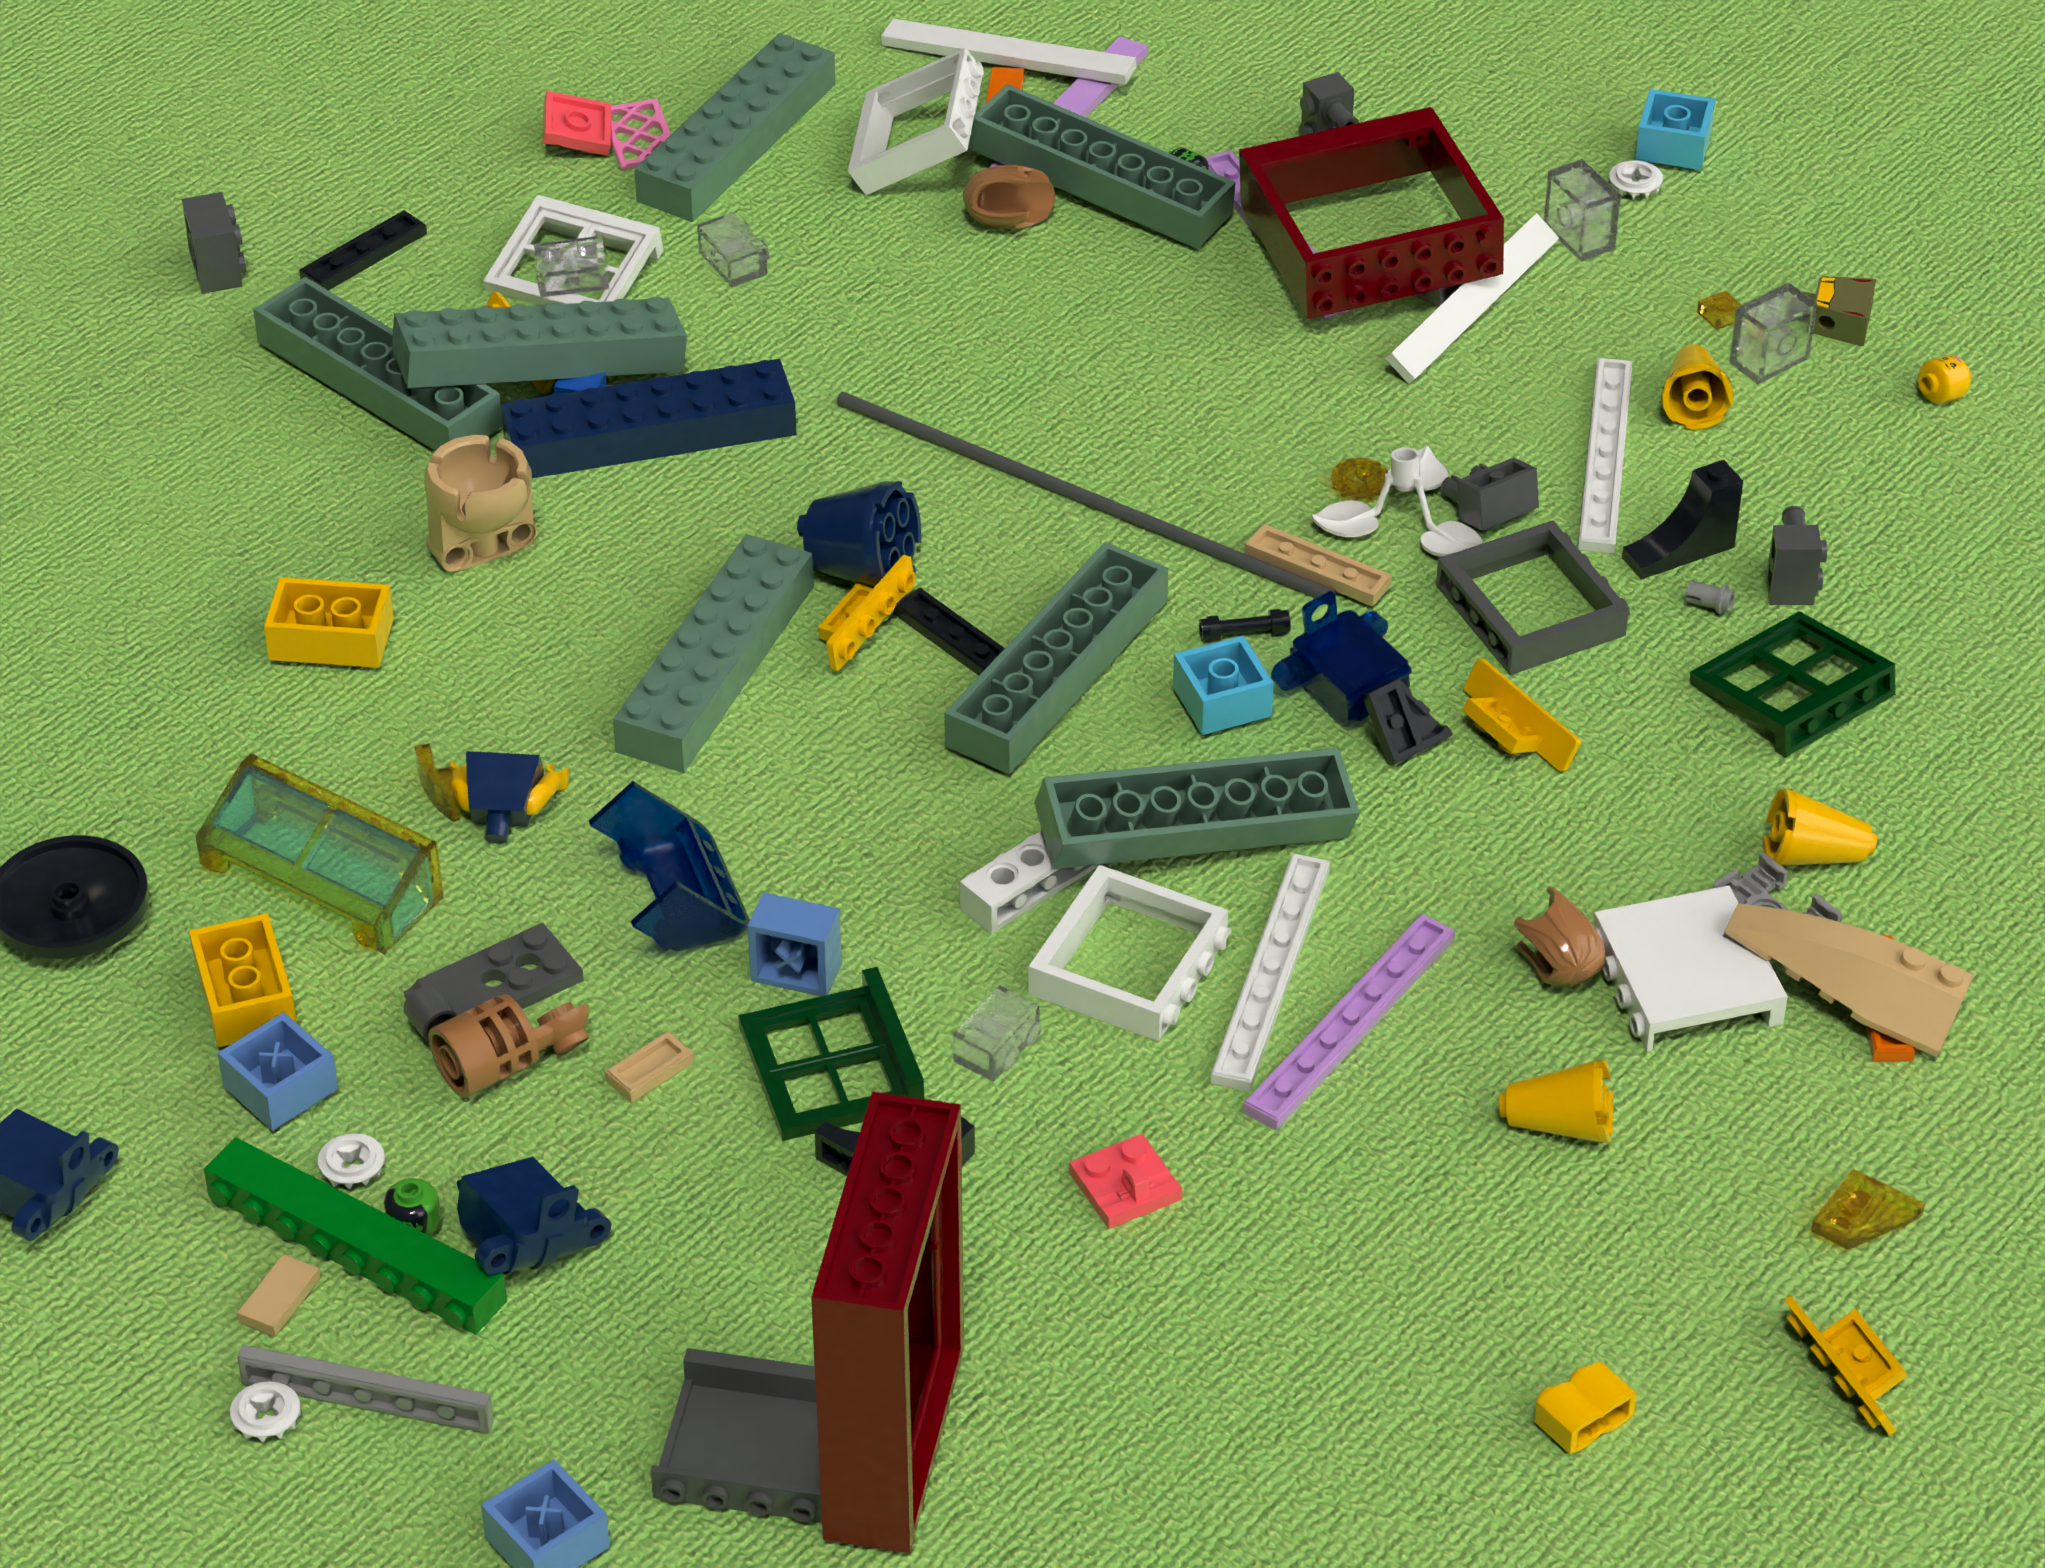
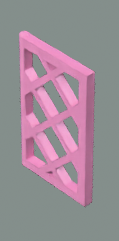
(631, 111)

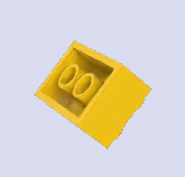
(329, 622)
(241, 976)

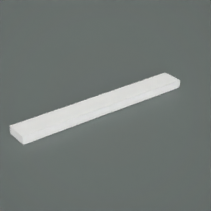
(1010, 51)
(1470, 301)
(1605, 456)
(1270, 973)

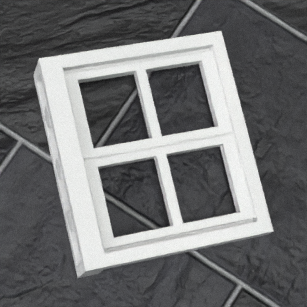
(634, 237)

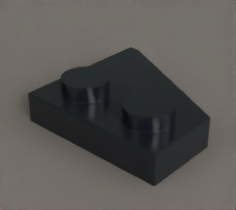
(1401, 721)

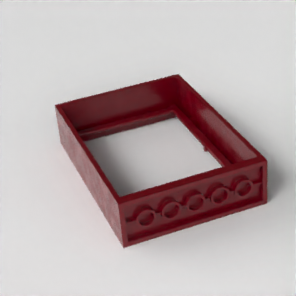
(889, 1321)

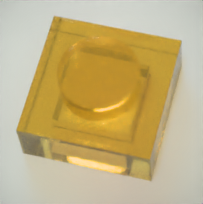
(1718, 309)

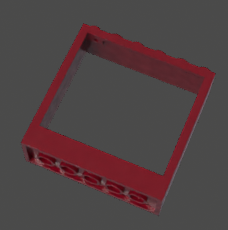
(1384, 266)

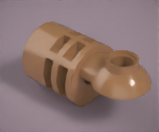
(499, 1041)

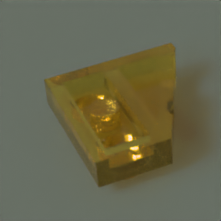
(1863, 1211)

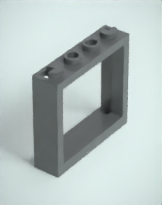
(1547, 644)

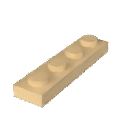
(1318, 564)

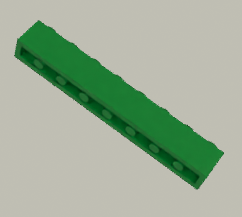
(355, 1235)

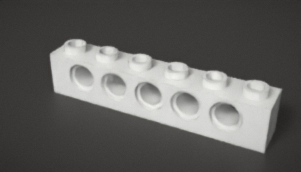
(1014, 884)

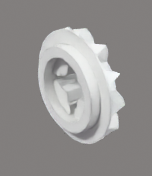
(1648, 175)
(348, 1148)
(261, 1398)

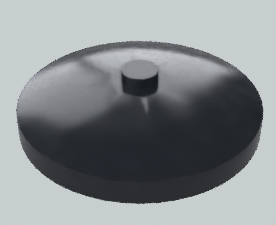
(71, 896)

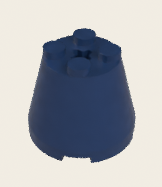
(861, 531)

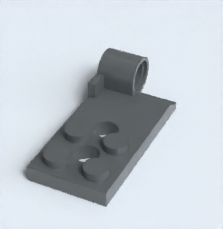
(463, 986)

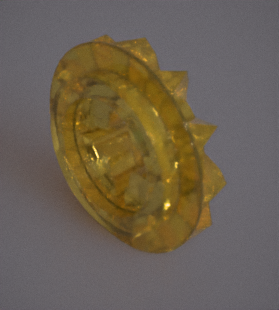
(1366, 470)

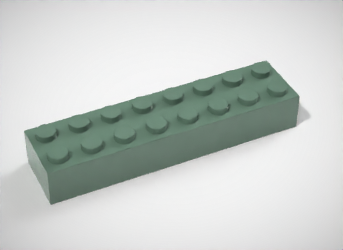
(735, 127)
(1103, 166)
(538, 342)
(357, 360)
(713, 653)
(1056, 658)
(1196, 808)

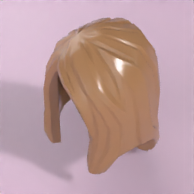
(1009, 196)
(1566, 941)

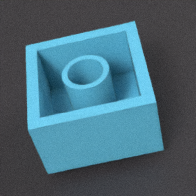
(1675, 129)
(1223, 685)

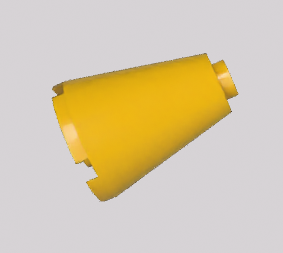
(1696, 389)
(1814, 832)
(1563, 1103)

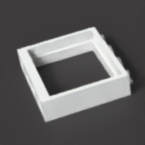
(875, 166)
(1136, 1014)

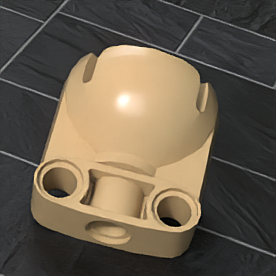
(478, 502)

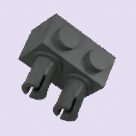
(1326, 104)
(1494, 493)
(1795, 560)

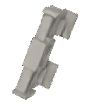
(1757, 882)

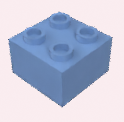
(794, 944)
(278, 1071)
(545, 1521)

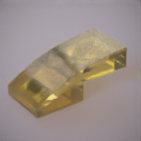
(437, 783)

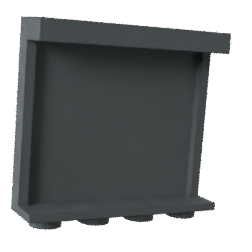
(743, 1438)

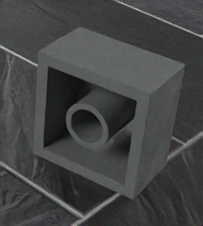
(214, 242)

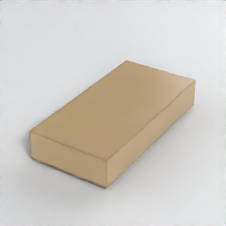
(649, 1067)
(278, 1295)

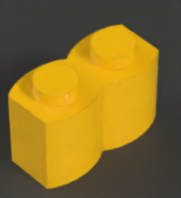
(1584, 1407)

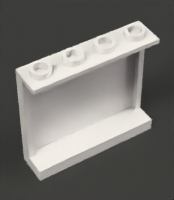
(1681, 968)

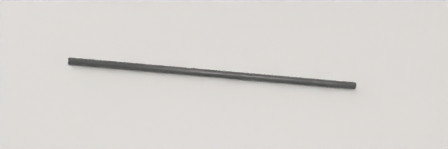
(1083, 496)

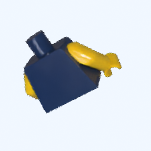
(504, 789)

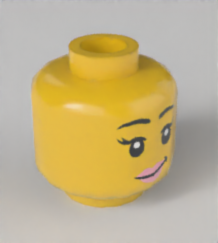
(1944, 379)

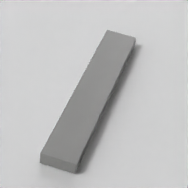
(368, 1389)

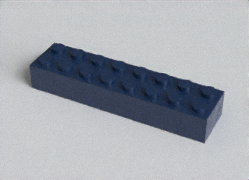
(652, 418)

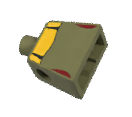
(1843, 308)

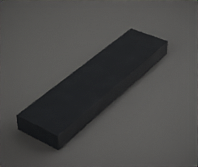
(364, 250)
(948, 630)

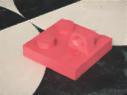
(577, 123)
(1125, 1181)

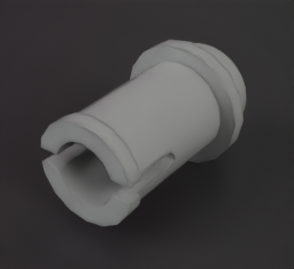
(1710, 596)

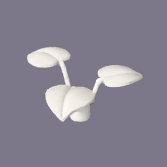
(1408, 471)

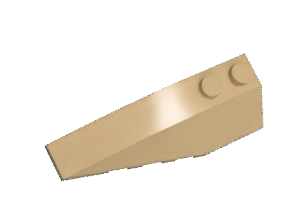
(1874, 976)

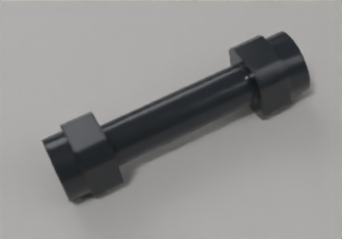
(1276, 621)

